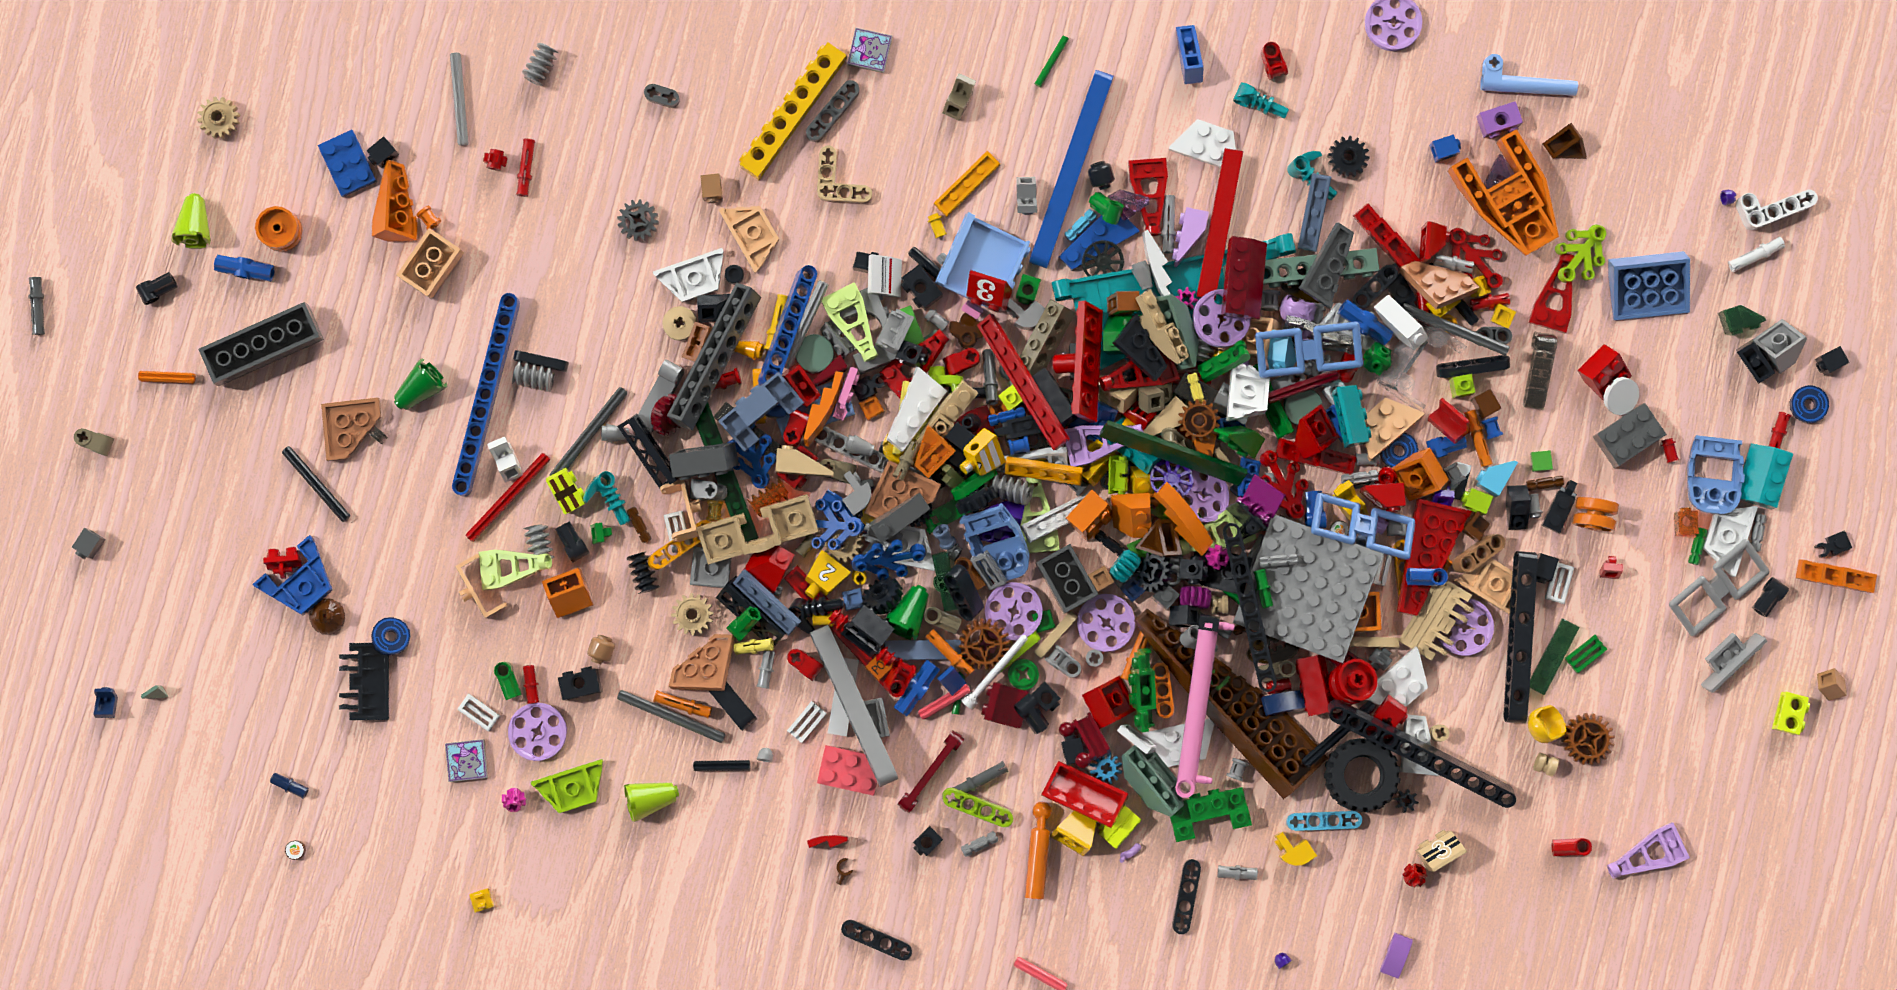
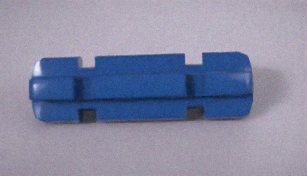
(1006, 415)

